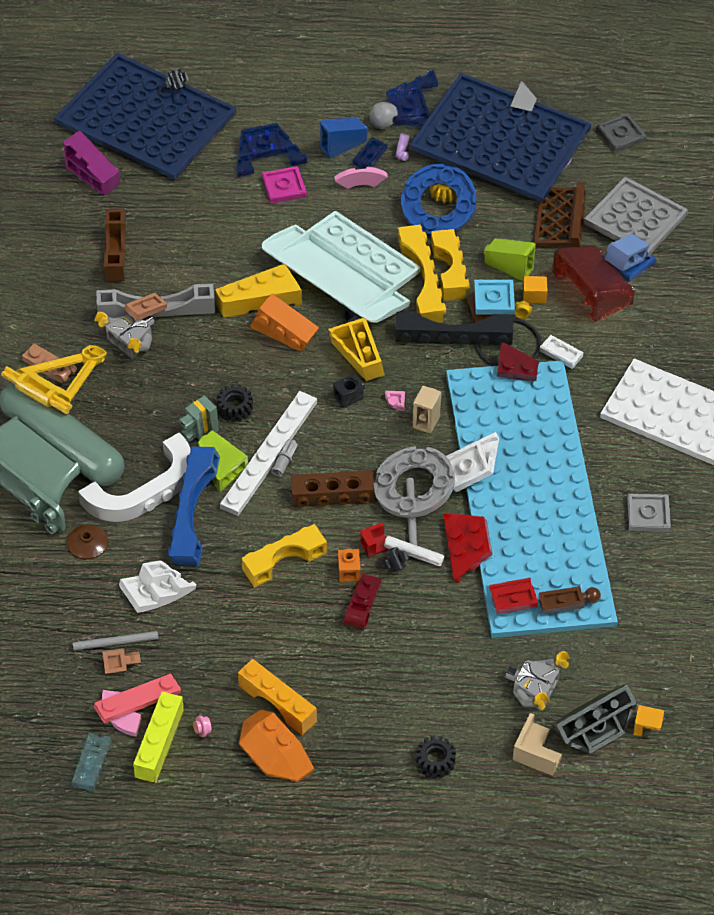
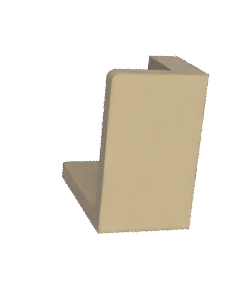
(530, 749)

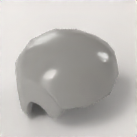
(382, 115)

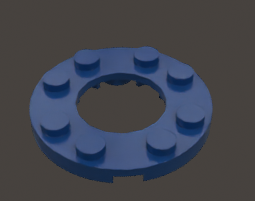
(430, 176)

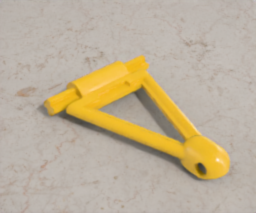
(45, 392)

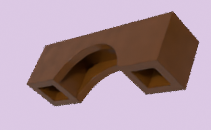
(115, 245)

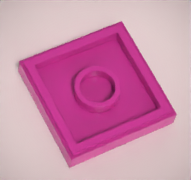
(284, 184)

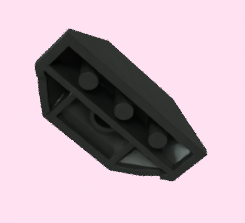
(598, 720)

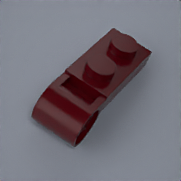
(362, 601)

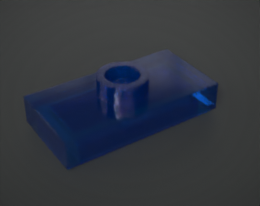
(370, 153)

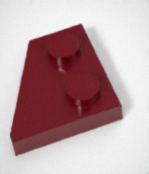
(516, 364)

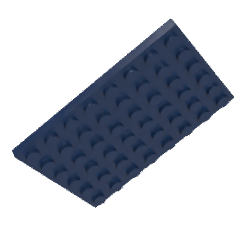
(144, 119)
(498, 142)

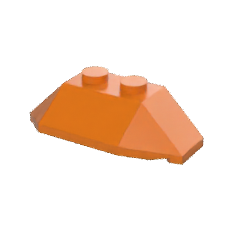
(274, 747)

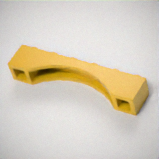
(413, 246)

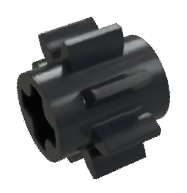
(176, 79)
(394, 559)

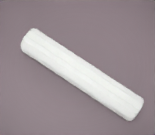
(415, 551)

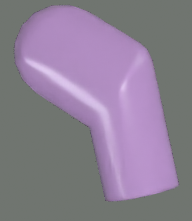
(401, 152)

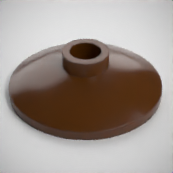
(87, 548)

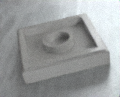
(648, 512)

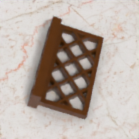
(574, 229)

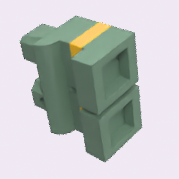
(199, 419)

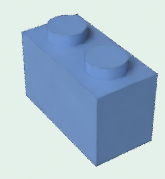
(626, 252)

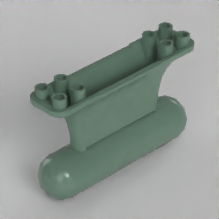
(44, 454)

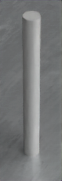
(412, 532)
(125, 639)

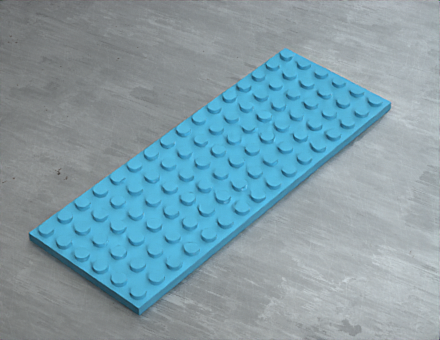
(536, 498)

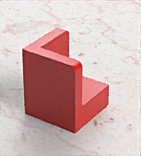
(373, 540)

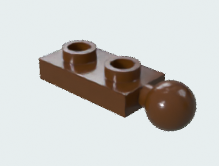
(567, 599)

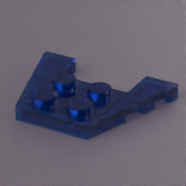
(410, 100)
(265, 142)

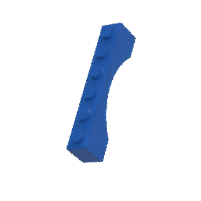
(201, 468)

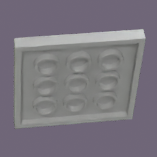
(636, 211)

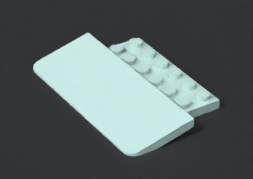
(346, 265)

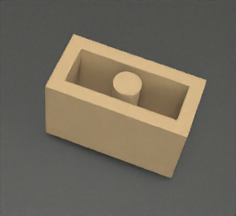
(426, 409)

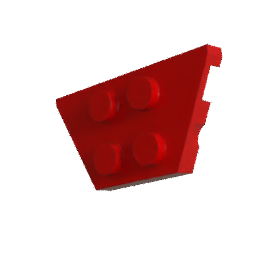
(467, 542)

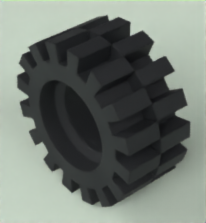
(234, 412)
(435, 768)

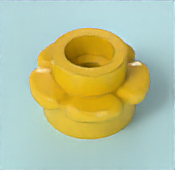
(522, 310)

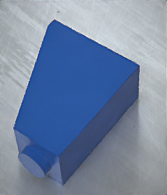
(341, 135)

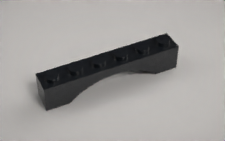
(418, 329)

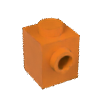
(349, 565)

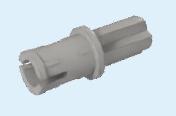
(284, 458)

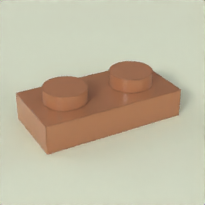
(145, 306)

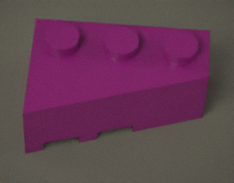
(90, 164)

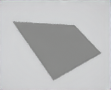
(524, 98)

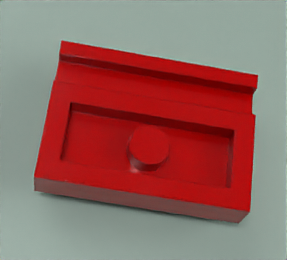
(513, 596)

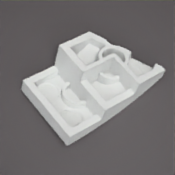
(155, 586)

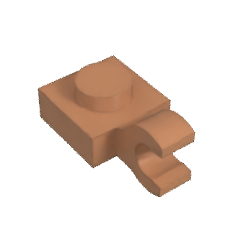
(116, 660)

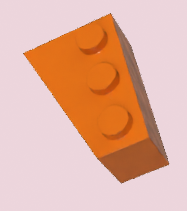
(284, 324)

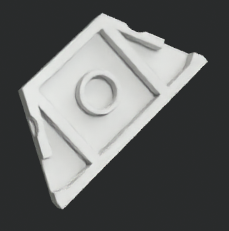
(474, 461)

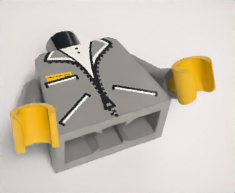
(127, 333)
(537, 680)

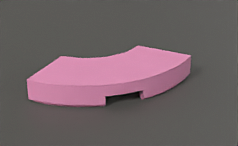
(368, 176)
(128, 723)

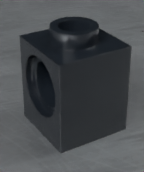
(348, 390)

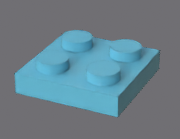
(494, 297)

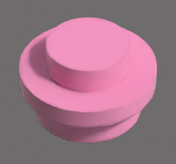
(202, 726)

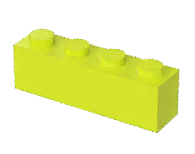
(158, 737)

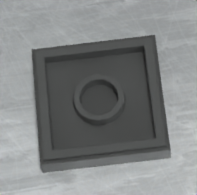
(621, 132)

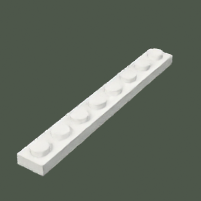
(267, 453)

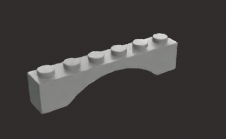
(191, 301)

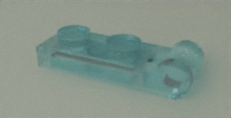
(91, 761)

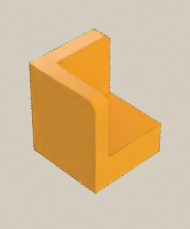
(535, 289)
(648, 718)

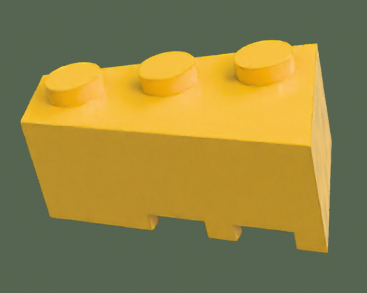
(358, 347)

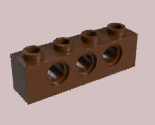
(332, 488)

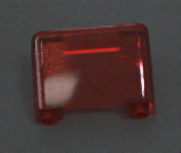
(595, 278)

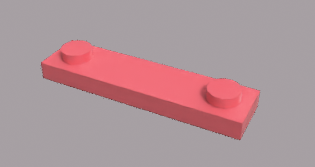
(135, 698)

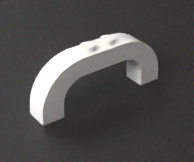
(144, 498)

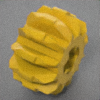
(443, 193)

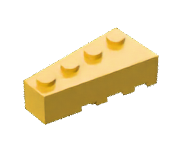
(253, 291)

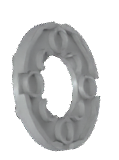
(404, 460)

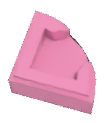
(395, 399)

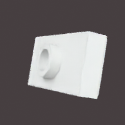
(561, 351)

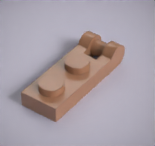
(38, 355)

